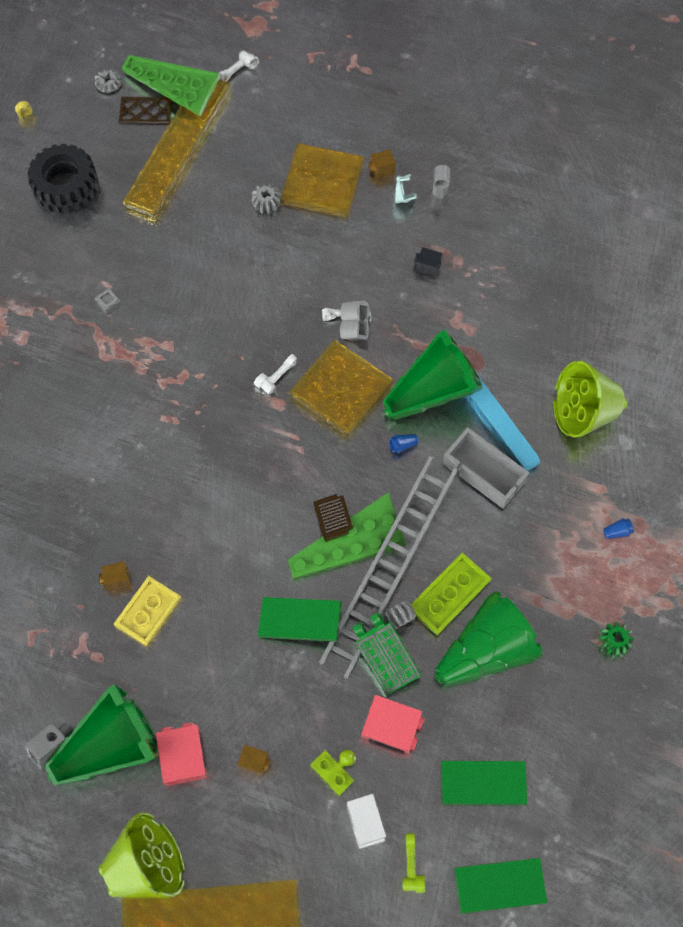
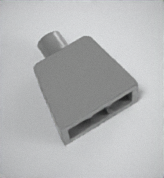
(46, 743)

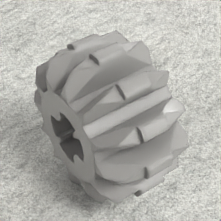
(266, 198)
(400, 614)

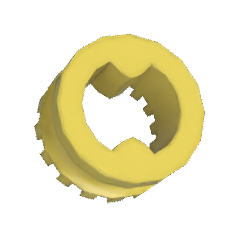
(25, 112)

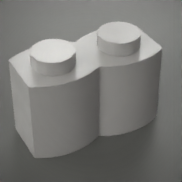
(354, 320)

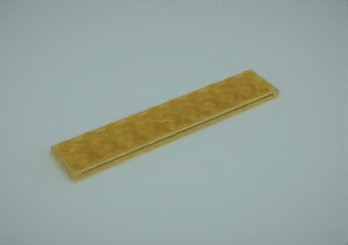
(172, 155)

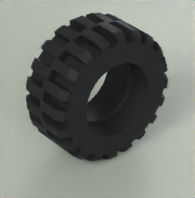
(59, 160)

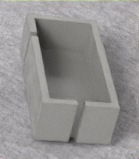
(485, 467)

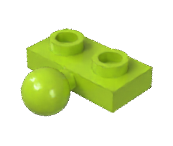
(333, 771)

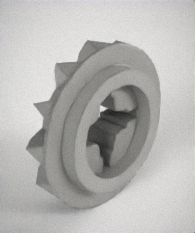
(112, 84)

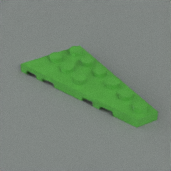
(179, 83)
(361, 543)

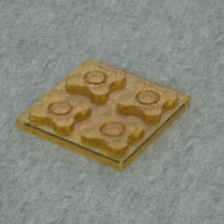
(322, 180)
(341, 387)

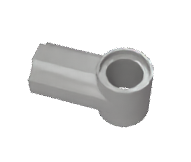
(441, 181)

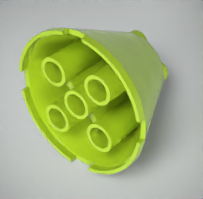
(586, 399)
(143, 861)

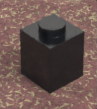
(428, 261)

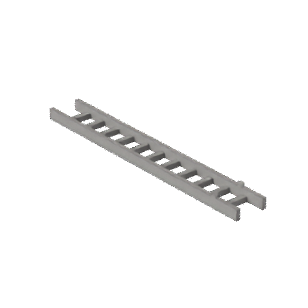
(414, 492)

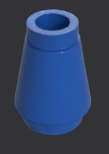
(400, 443)
(619, 529)

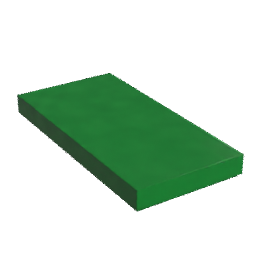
(300, 619)
(484, 783)
(500, 885)

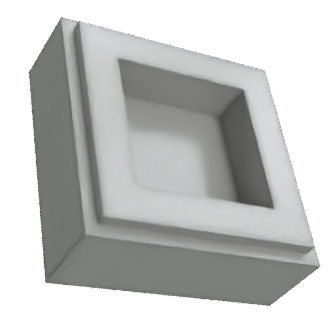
(107, 300)

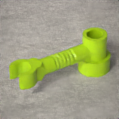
(412, 881)

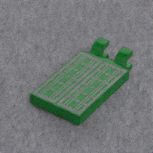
(386, 654)

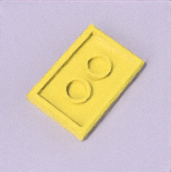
(147, 611)

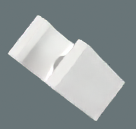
(366, 821)

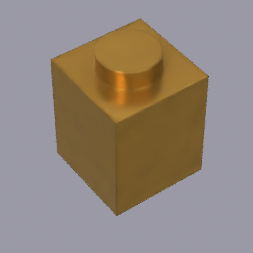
(382, 163)
(114, 576)
(254, 760)

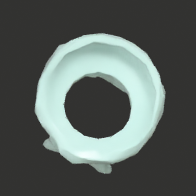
(400, 194)

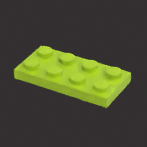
(450, 593)

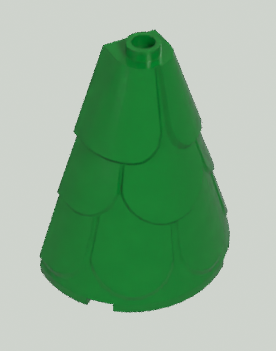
(433, 379)
(489, 644)
(104, 741)

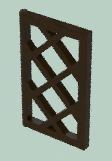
(154, 102)

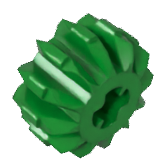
(624, 641)

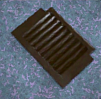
(333, 517)

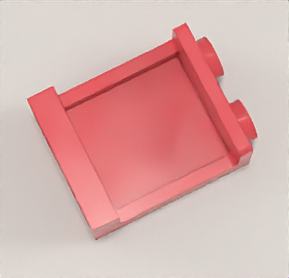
(392, 724)
(181, 754)

